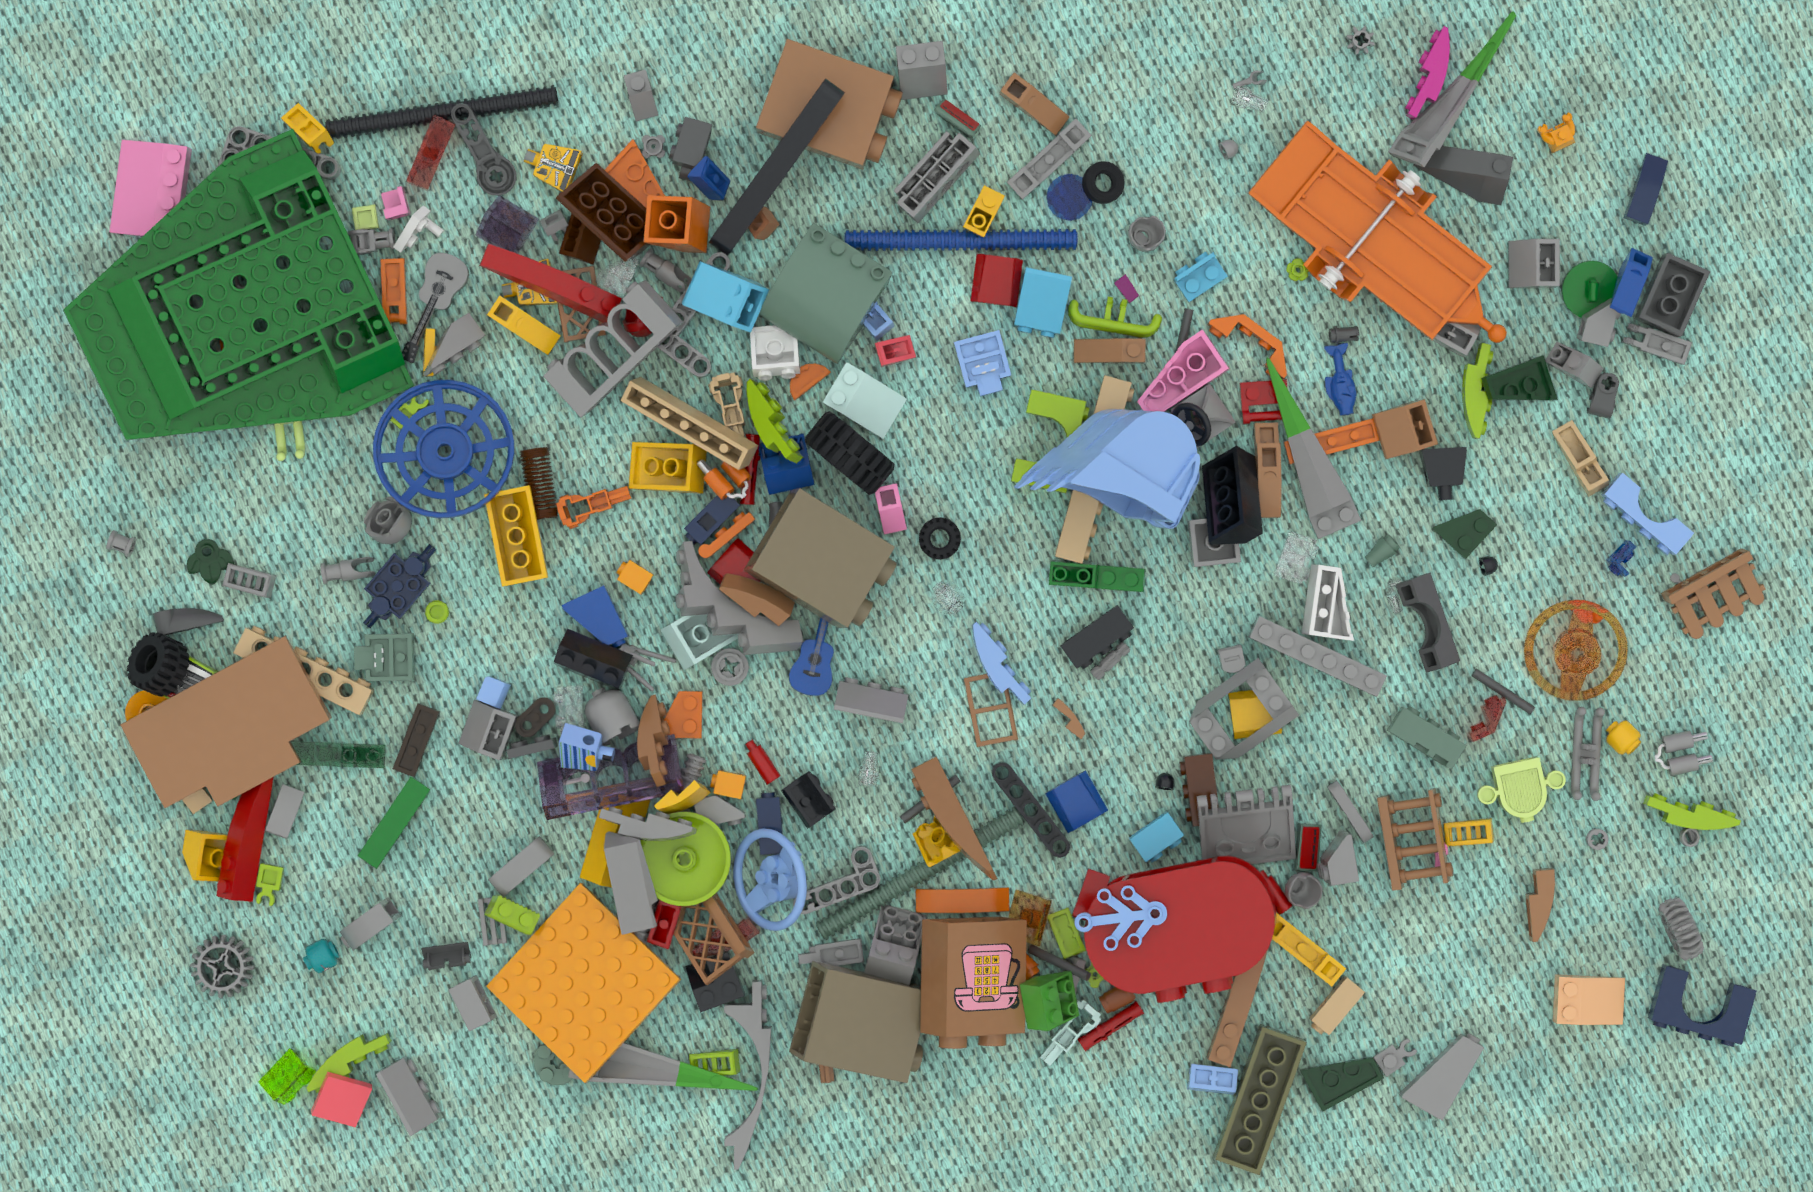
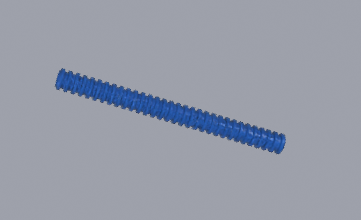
(877, 240)

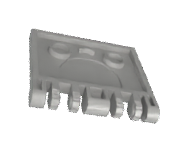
(1248, 830)

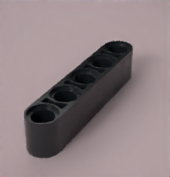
(1036, 819)

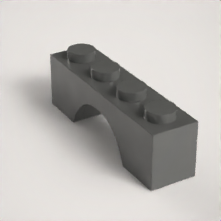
(1438, 646)

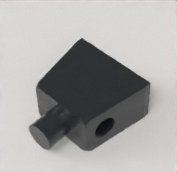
(1444, 469)

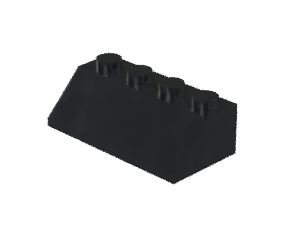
(1232, 498)

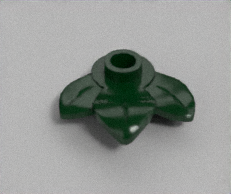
(209, 564)

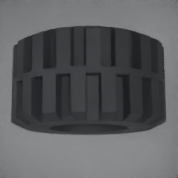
(158, 664)

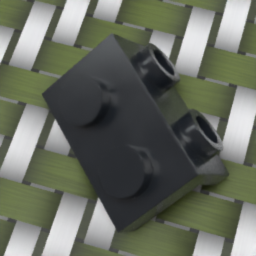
(808, 799)

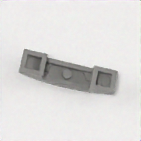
(1049, 159)

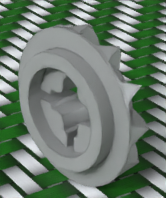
(718, 664)

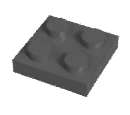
(523, 748)

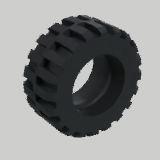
(849, 453)

